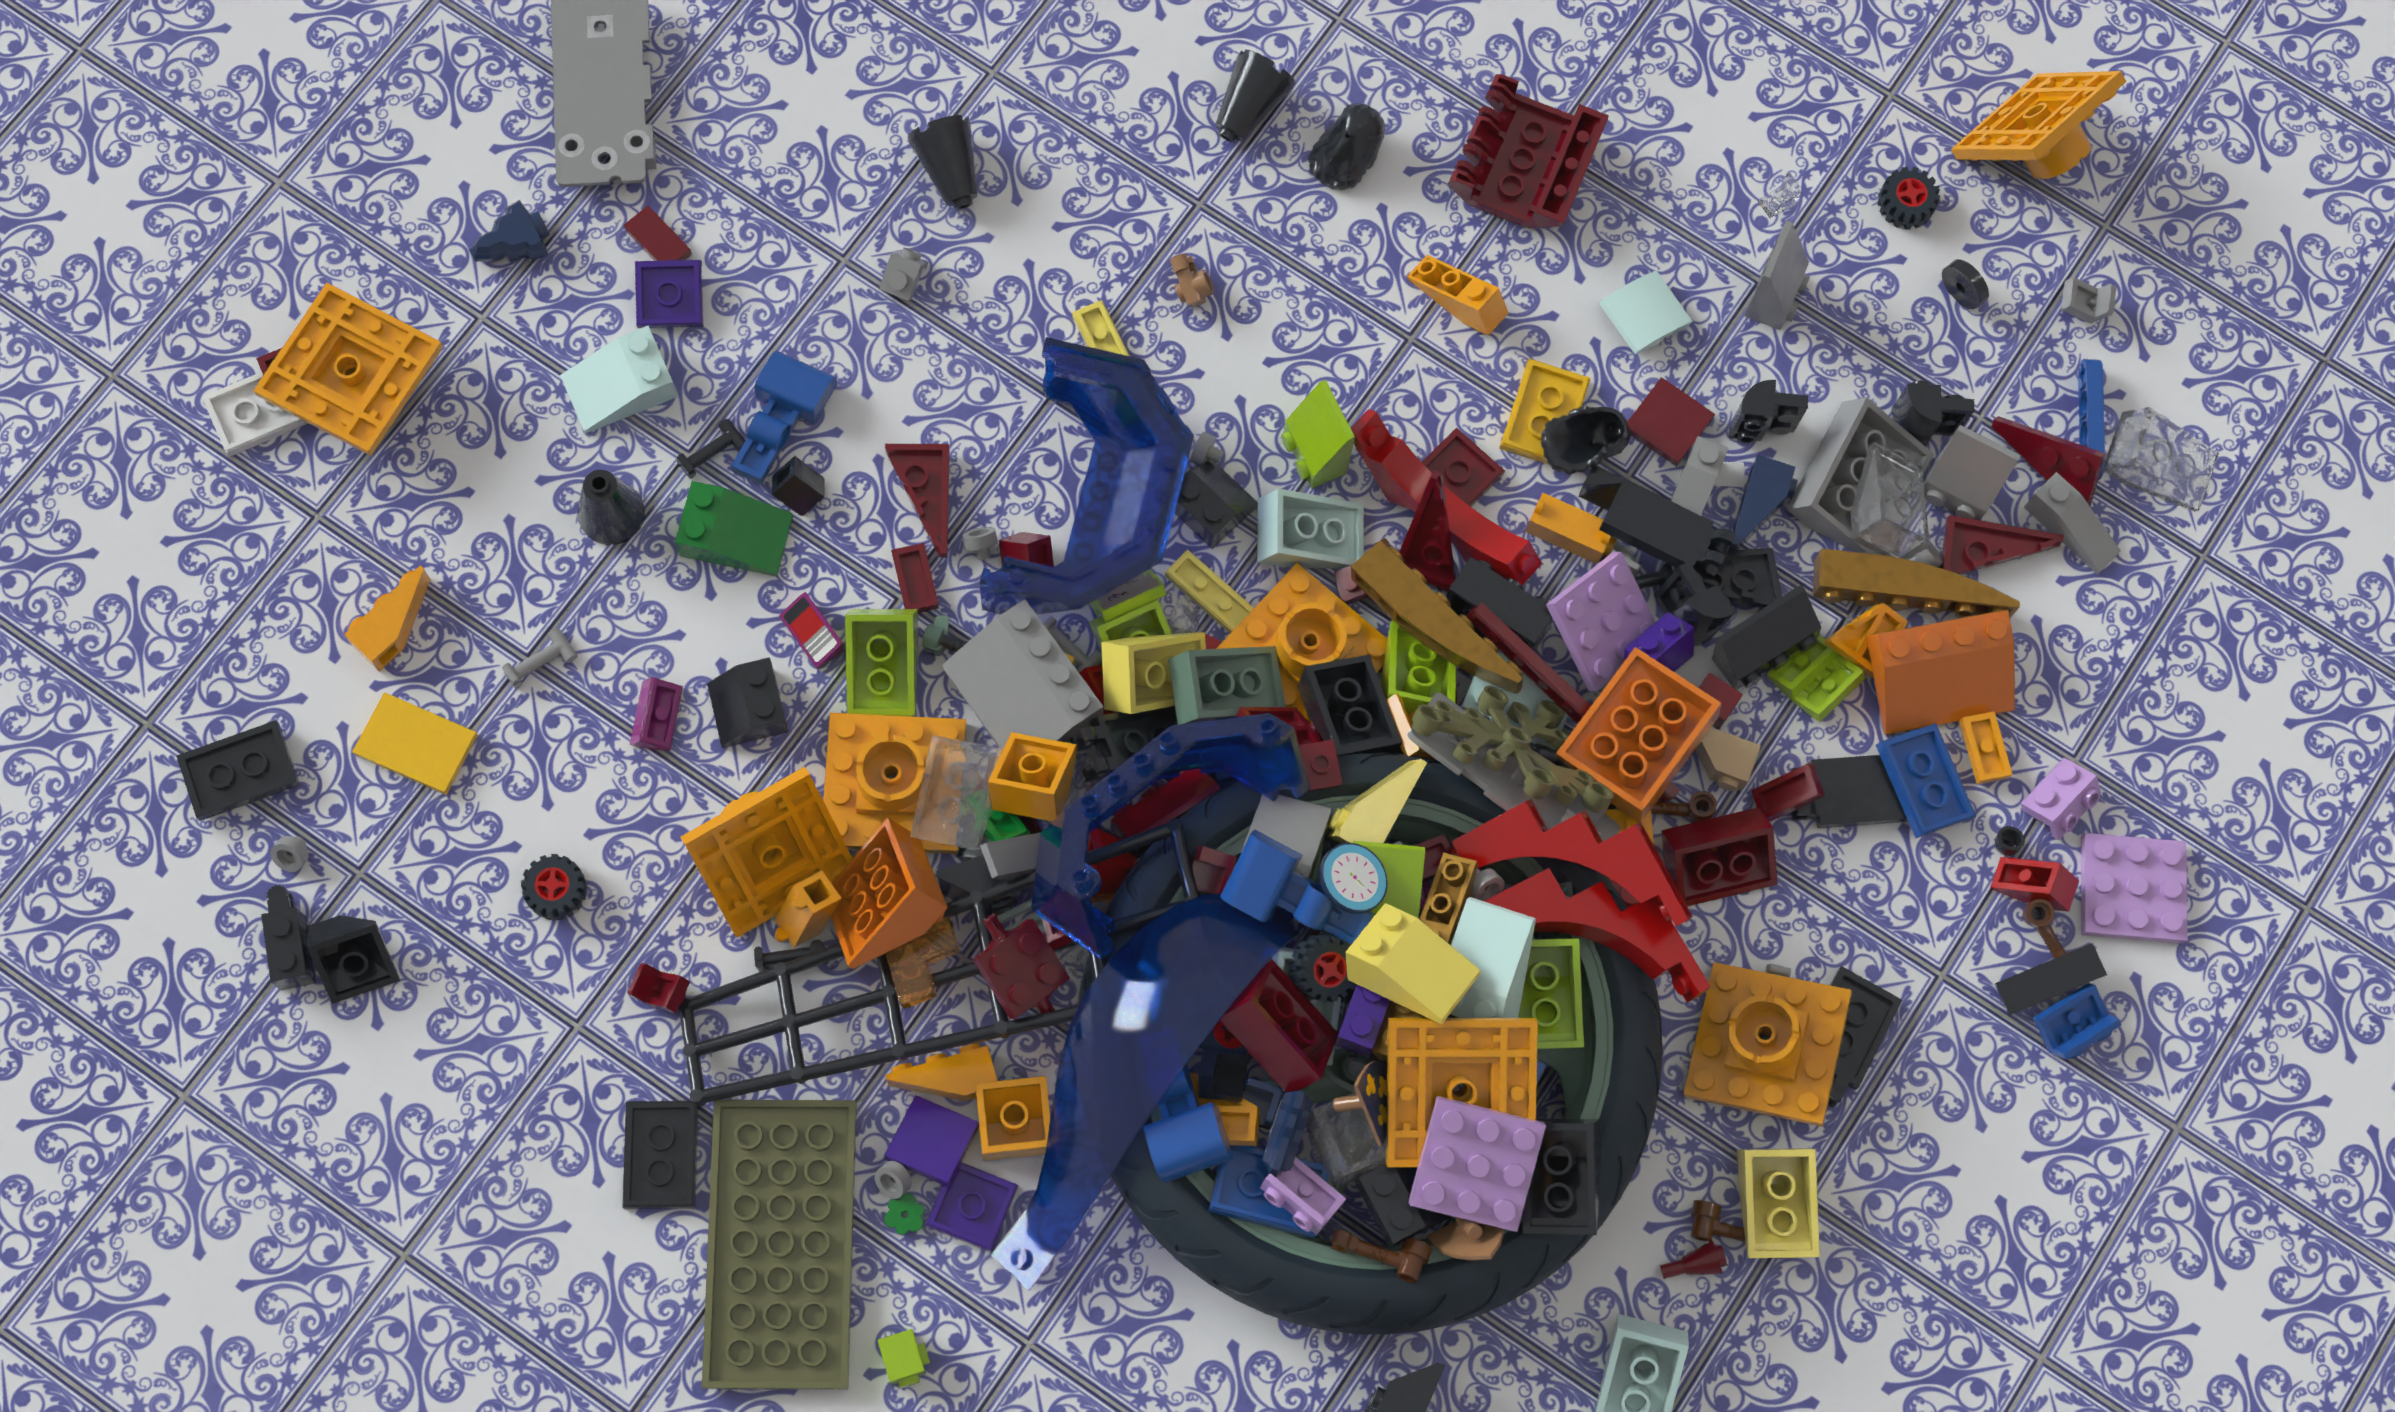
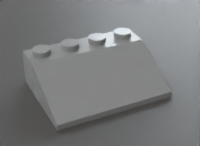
(1833, 476)
(1022, 680)

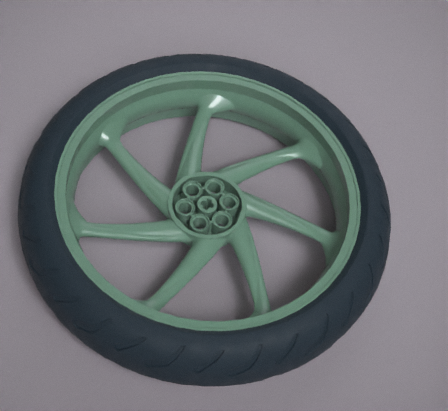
(1301, 1276)

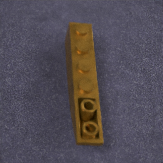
(1902, 584)
(1429, 618)
(1441, 914)

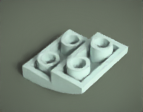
(1645, 312)

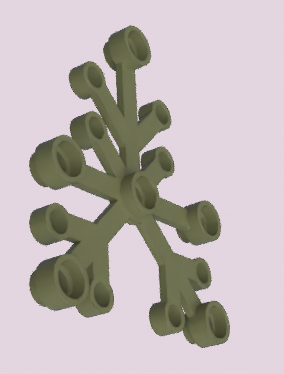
(1514, 743)

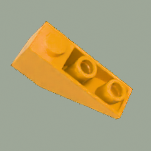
(1461, 294)
(387, 626)
(947, 1076)

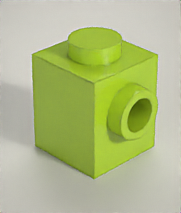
(903, 1358)

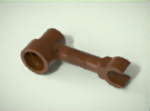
(1699, 801)
(2043, 925)
(1707, 1223)
(1409, 1260)

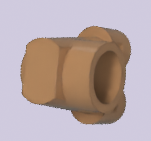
(1192, 286)

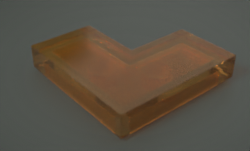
(911, 961)

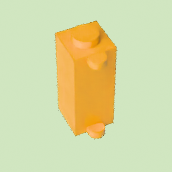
(1570, 529)
(806, 910)

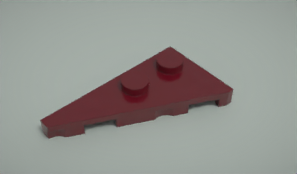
(2053, 454)
(925, 478)
(1428, 537)
(1981, 544)

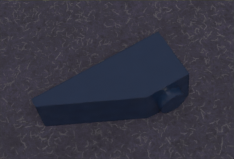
(1763, 496)

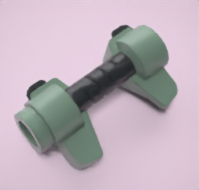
(937, 639)

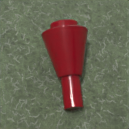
(1702, 1261)

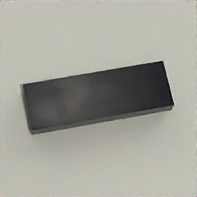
(2050, 979)

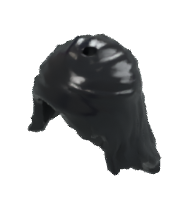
(1342, 158)
(1584, 438)

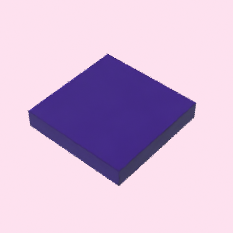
(669, 293)
(932, 1140)
(972, 1207)

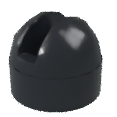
(2007, 838)

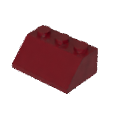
(1162, 805)
(1721, 856)
(1281, 1029)

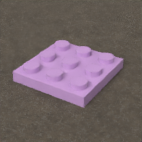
(1601, 618)
(2134, 888)
(1477, 1163)

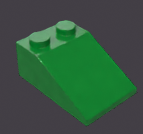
(732, 530)

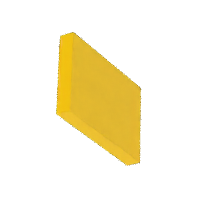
(1542, 395)
(415, 743)

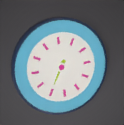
(1353, 878)

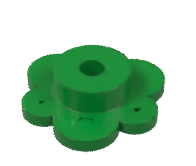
(906, 1204)

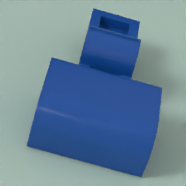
(791, 393)
(1268, 879)
(1188, 1135)

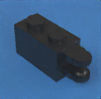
(286, 941)

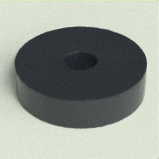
(1965, 284)

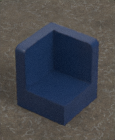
(1265, 1097)

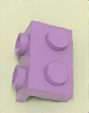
(2063, 797)
(1304, 1196)

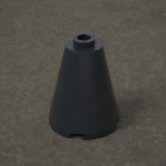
(1251, 95)
(948, 158)
(609, 508)

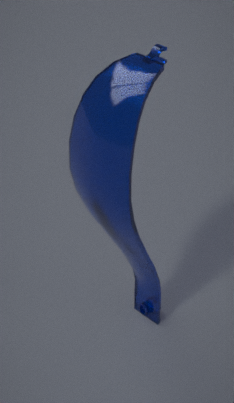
(1125, 1052)

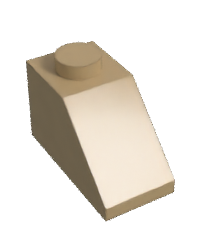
(1727, 758)

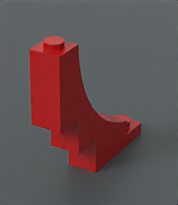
(1404, 482)
(1625, 857)
(1635, 933)

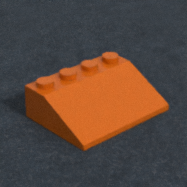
(1943, 671)
(1640, 732)
(885, 895)

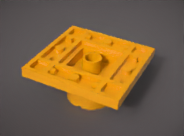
(2042, 122)
(348, 369)
(1308, 629)
(862, 757)
(766, 847)
(1429, 1059)
(1777, 1076)

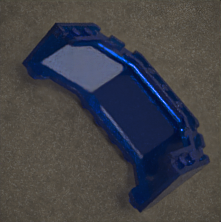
(1126, 490)
(1251, 748)

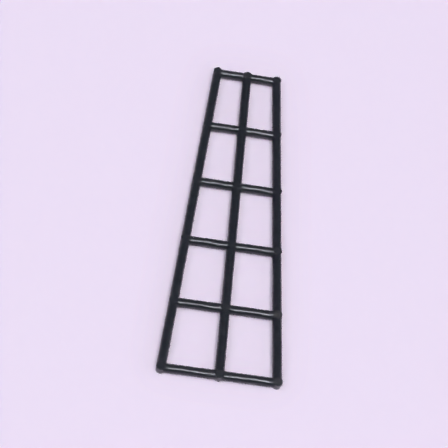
(900, 1050)

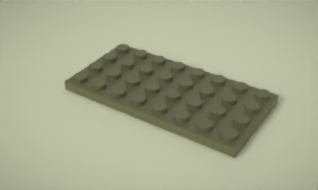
(780, 1245)

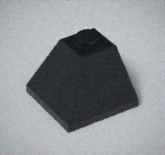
(350, 956)

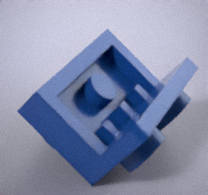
(2075, 1022)

